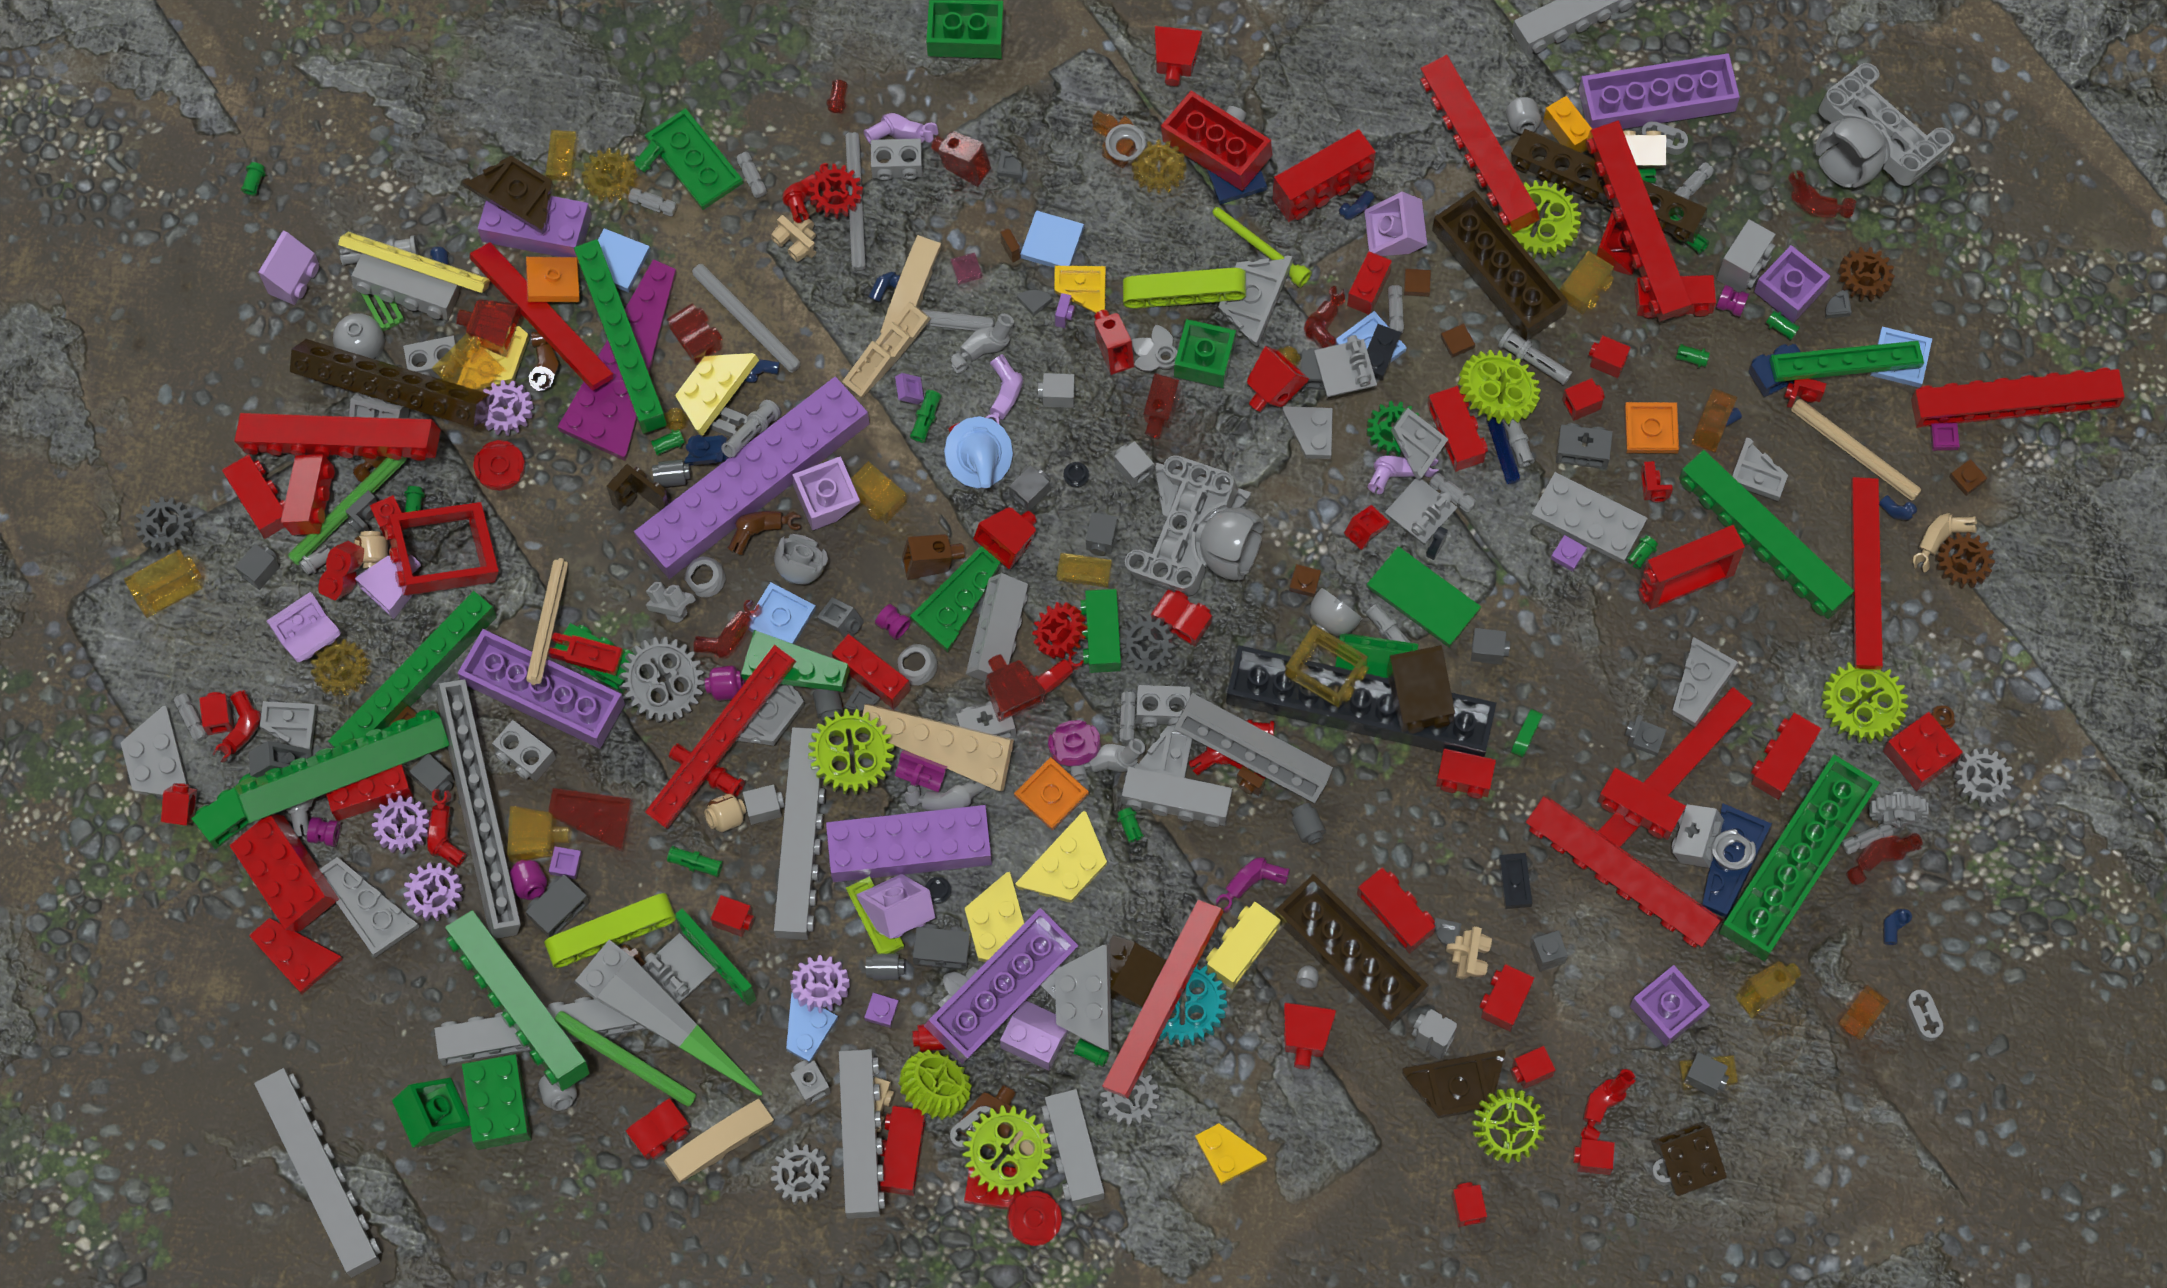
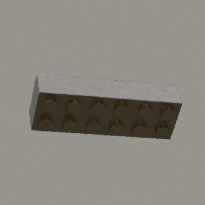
(1500, 265)
(1351, 951)

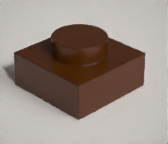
(1968, 477)
(1305, 580)
(1249, 781)

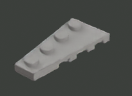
(368, 911)

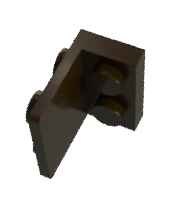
(630, 481)
(1690, 1158)

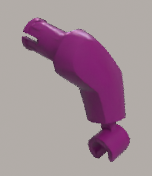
(1250, 875)

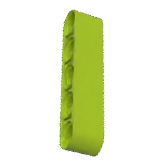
(1184, 288)
(617, 926)

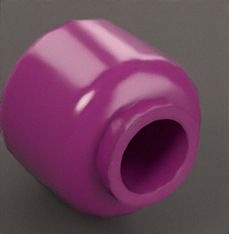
(724, 682)
(528, 879)

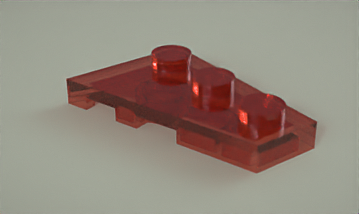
(593, 814)

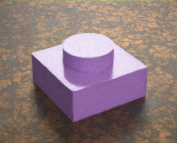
(1064, 311)
(909, 388)
(1568, 553)
(565, 862)
(881, 1010)

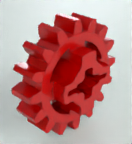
(835, 201)
(1059, 630)

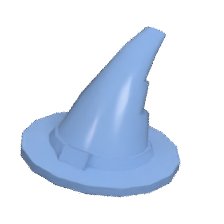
(978, 452)

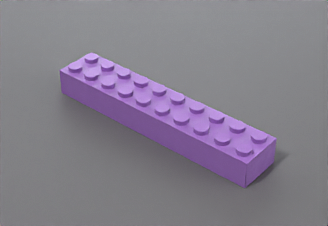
(751, 477)

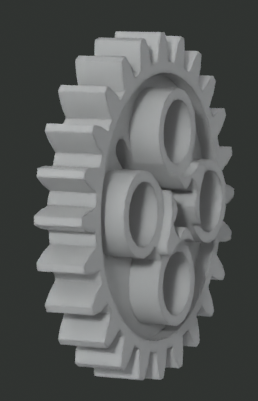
(640, 688)

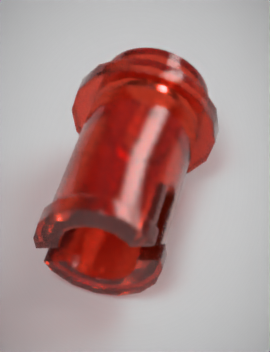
(837, 96)

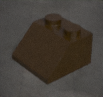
(1132, 971)

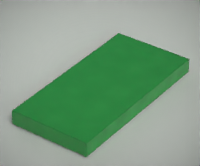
(695, 159)
(1423, 596)
(715, 957)

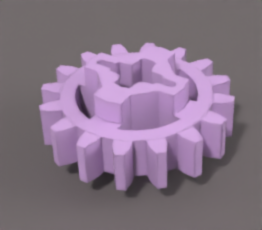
(507, 418)
(391, 823)
(422, 888)
(820, 983)

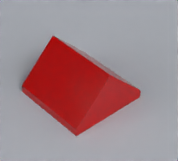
(1613, 249)

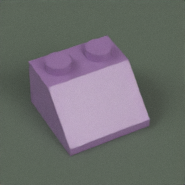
(1396, 225)
(288, 269)
(825, 492)
(897, 906)
(1034, 1035)

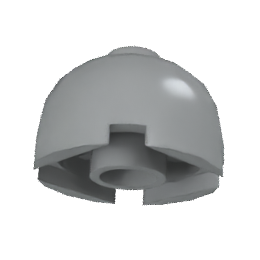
(359, 335)
(799, 559)
(1332, 614)

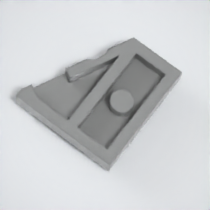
(1311, 429)
(1417, 441)
(1759, 473)
(290, 722)
(1168, 753)

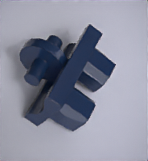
(705, 450)

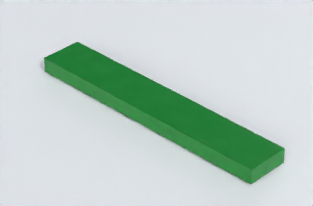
(1846, 361)

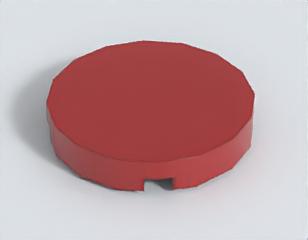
(499, 465)
(1034, 1218)

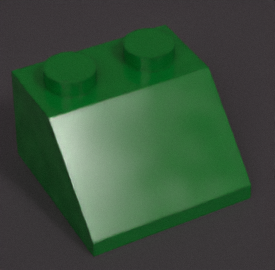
(431, 1111)

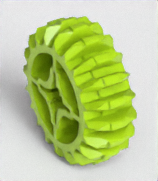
(934, 1084)
(1507, 1136)

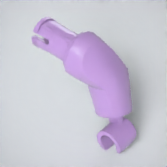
(901, 128)
(1009, 390)
(1393, 467)

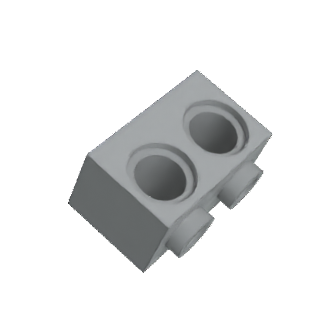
(896, 151)
(429, 352)
(367, 406)
(1163, 698)
(528, 747)

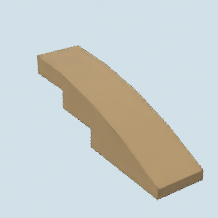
(913, 277)
(886, 350)
(718, 1141)

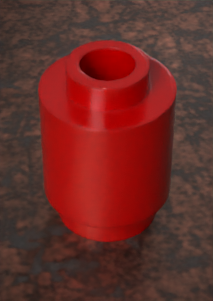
(925, 1040)

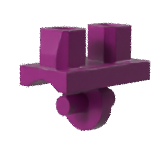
(920, 771)

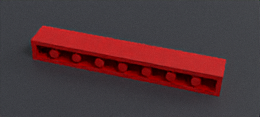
(1479, 144)
(1638, 221)
(2018, 397)
(337, 436)
(1624, 871)

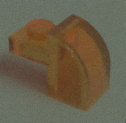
(1103, 124)
(1714, 420)
(1863, 1012)

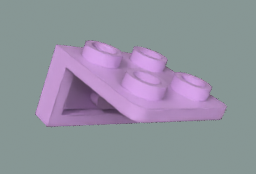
(303, 628)

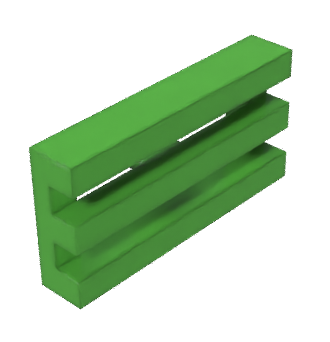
(391, 323)

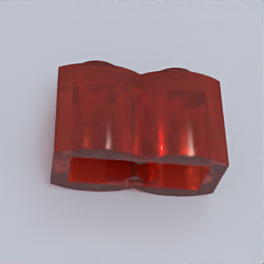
(694, 333)

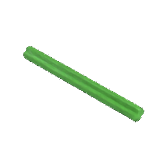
(339, 515)
(625, 1059)

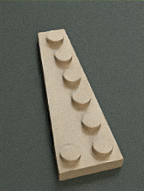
(961, 749)

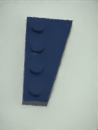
(1724, 884)

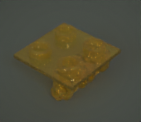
(468, 364)

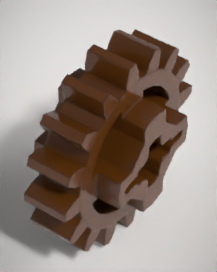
(1866, 274)
(1960, 569)

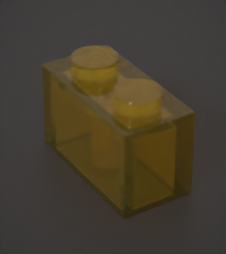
(1587, 282)
(878, 493)

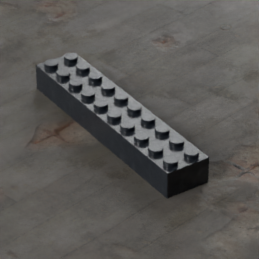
(1261, 685)

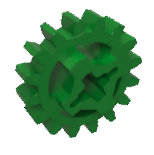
(1382, 432)

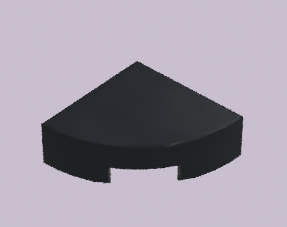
(1439, 539)

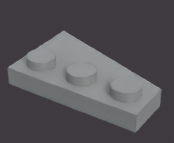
(1702, 681)

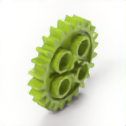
(1562, 227)
(1482, 387)
(1880, 719)
(827, 753)
(987, 1135)

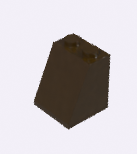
(1421, 689)

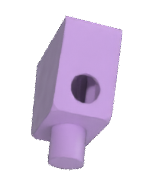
(382, 587)

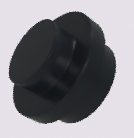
(1076, 474)
(939, 889)

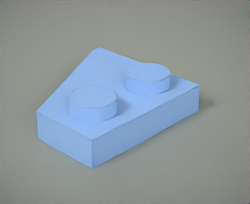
(807, 1030)

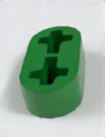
(1527, 733)

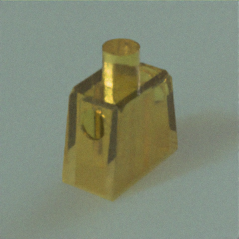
(533, 834)
(1767, 987)

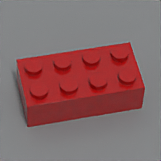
(1217, 140)
(1324, 176)
(284, 872)

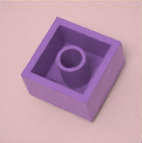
(1792, 284)
(1669, 1005)

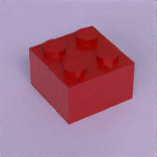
(1922, 751)

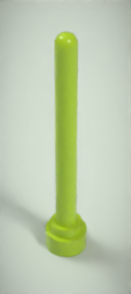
(1298, 273)

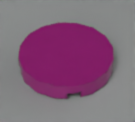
(1074, 743)

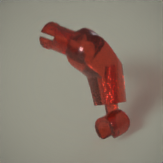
(1813, 203)
(1318, 322)
(731, 635)
(1883, 849)

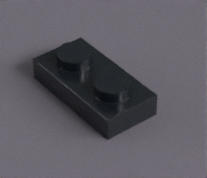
(1382, 349)
(1515, 880)

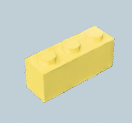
(1242, 944)

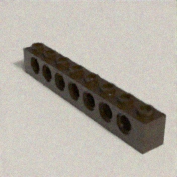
(1579, 164)
(389, 383)

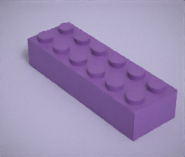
(1660, 92)
(560, 700)
(908, 843)
(1000, 985)

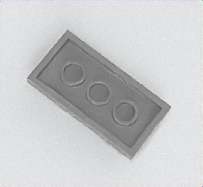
(1589, 517)

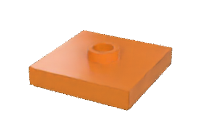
(552, 279)
(1651, 427)
(1051, 793)

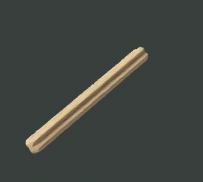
(1856, 449)
(547, 621)

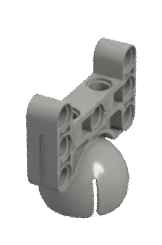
(1873, 135)
(1213, 533)

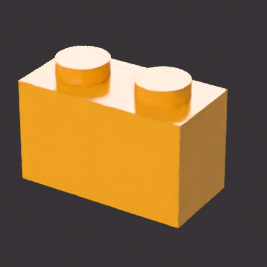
(1567, 124)

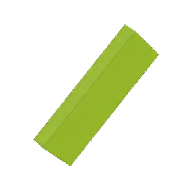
(881, 943)

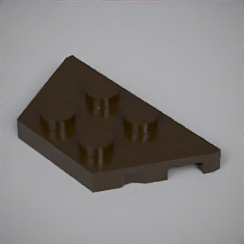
(515, 190)
(1458, 1083)

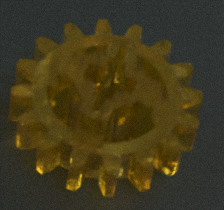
(1171, 167)
(620, 169)
(347, 675)

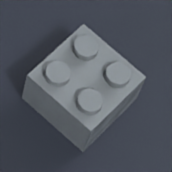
(1747, 257)

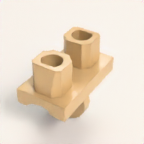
(798, 233)
(1466, 951)

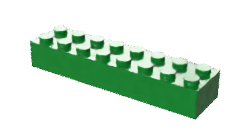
(1799, 858)

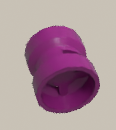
(1735, 306)
(893, 621)
(323, 831)

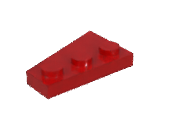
(294, 955)

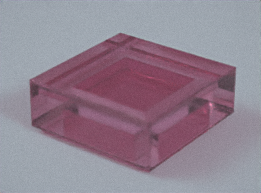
(966, 268)

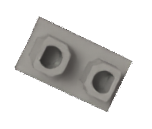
(669, 601)

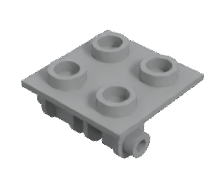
(1345, 367)
(1421, 510)
(678, 968)

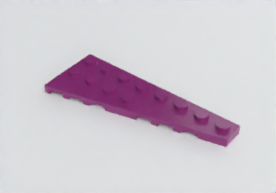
(606, 414)

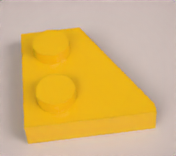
(1084, 285)
(1228, 1153)

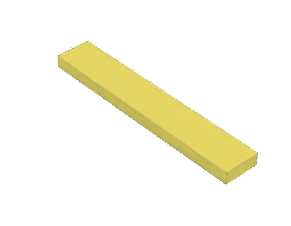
(414, 262)

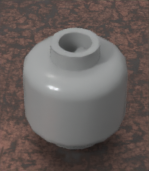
(1523, 114)
(554, 1097)

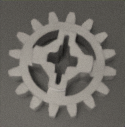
(1990, 769)
(1899, 809)
(1140, 1093)
(794, 1184)

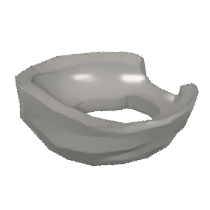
(1125, 131)
(714, 585)
(926, 673)
(1727, 838)

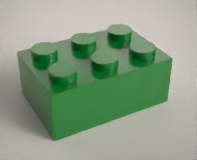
(965, 28)
(496, 1102)

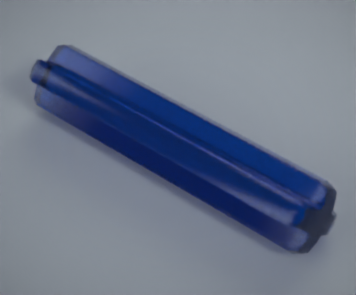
(1504, 451)

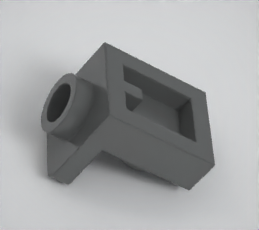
(360, 511)
(840, 617)
(1645, 736)

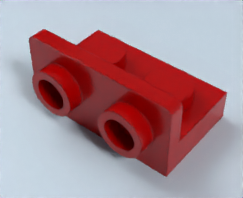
(979, 1196)

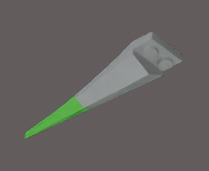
(629, 990)

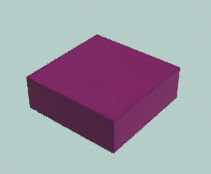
(1944, 436)

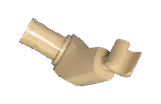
(1938, 532)

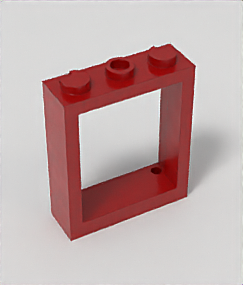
(1691, 567)
(411, 585)

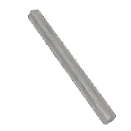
(856, 217)
(746, 318)

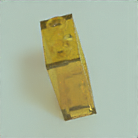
(164, 583)
(1312, 639)

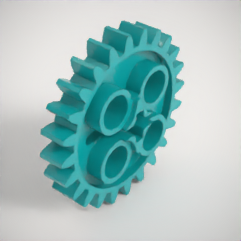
(1208, 1003)

